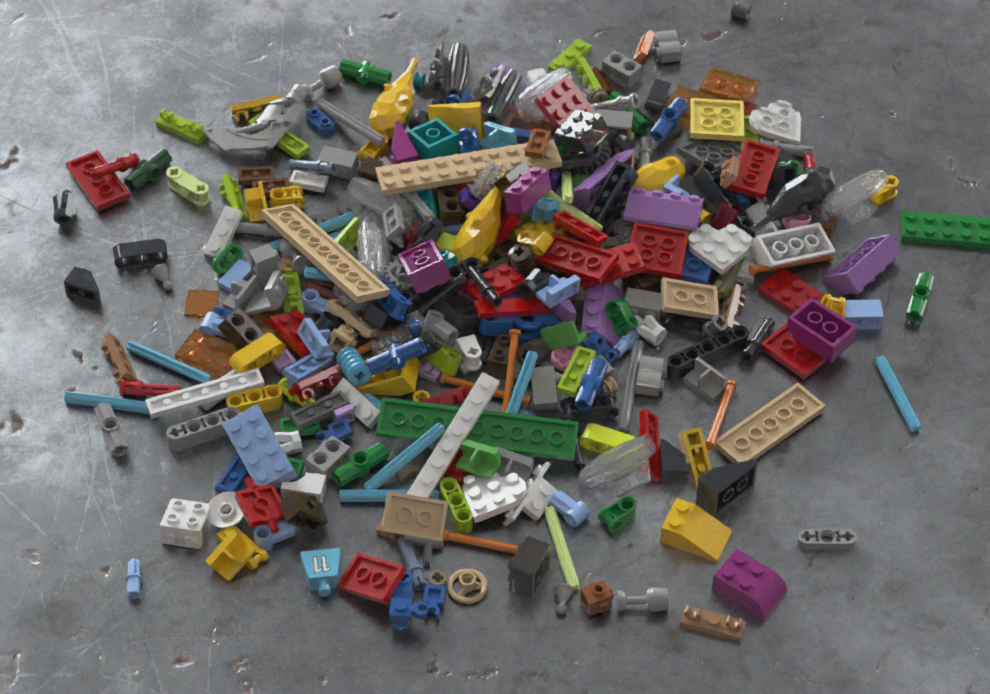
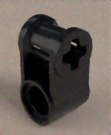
(329, 321)

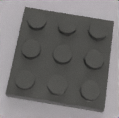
(709, 150)

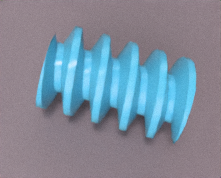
(353, 366)

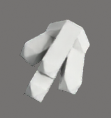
(651, 330)
(289, 441)

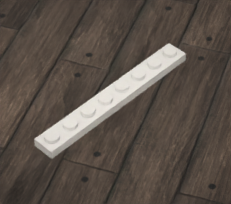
(453, 436)

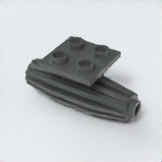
(453, 68)
(499, 92)

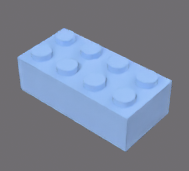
(259, 448)

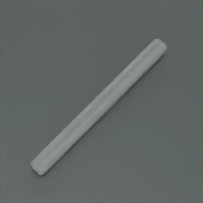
(350, 122)
(413, 198)
(630, 386)

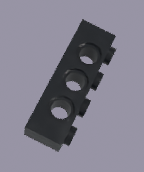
(612, 194)

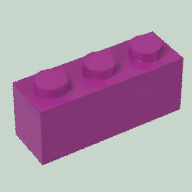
(527, 190)

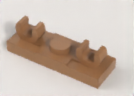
(731, 305)
(114, 349)
(712, 623)

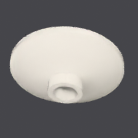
(220, 506)

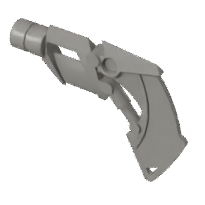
(270, 121)

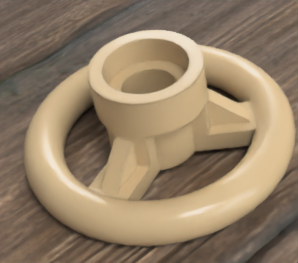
(468, 582)

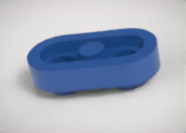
(320, 121)
(414, 327)

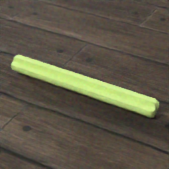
(566, 184)
(561, 547)

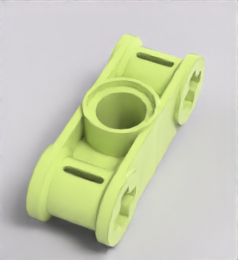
(188, 186)

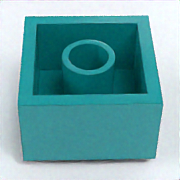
(434, 140)

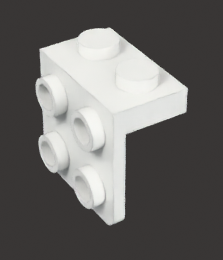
(184, 523)

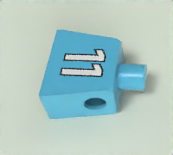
(321, 569)

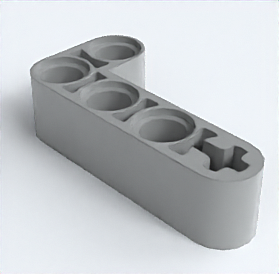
(199, 429)

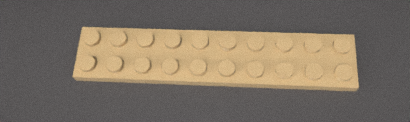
(457, 168)
(325, 253)

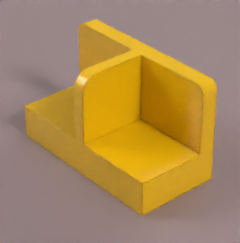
(255, 203)
(230, 555)

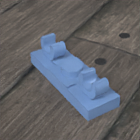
(304, 369)

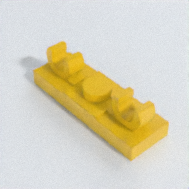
(254, 106)

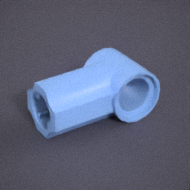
(313, 302)
(210, 324)
(573, 512)
(265, 539)

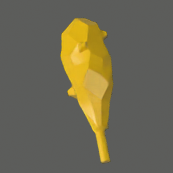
(393, 103)
(658, 174)
(480, 229)

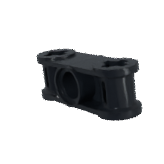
(598, 410)

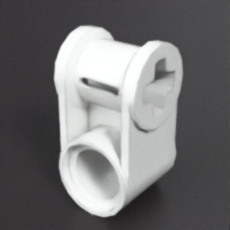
(470, 352)

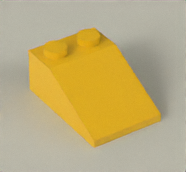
(459, 116)
(393, 381)
(694, 531)

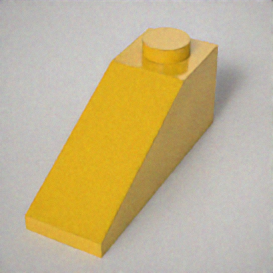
(696, 453)

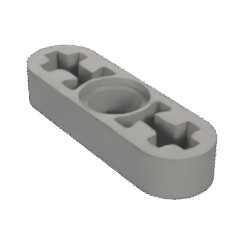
(812, 544)

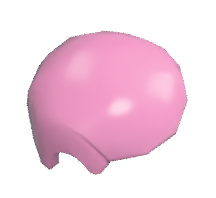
(796, 221)
(561, 357)

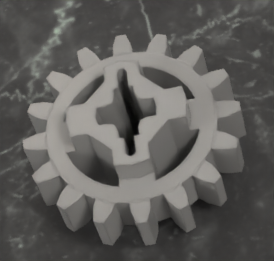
(396, 275)

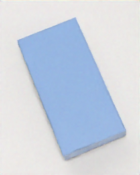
(236, 273)

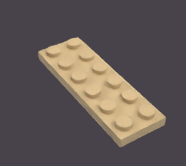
(770, 424)

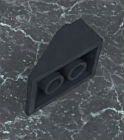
(725, 485)

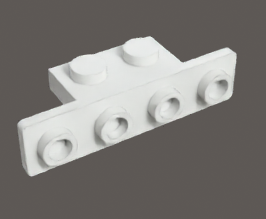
(757, 212)
(537, 498)

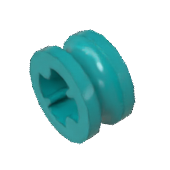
(419, 80)

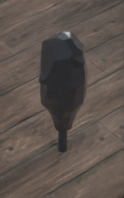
(800, 195)

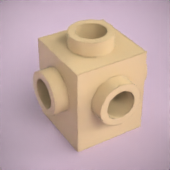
(342, 338)

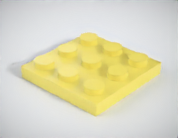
(717, 119)

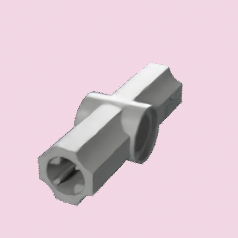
(111, 429)

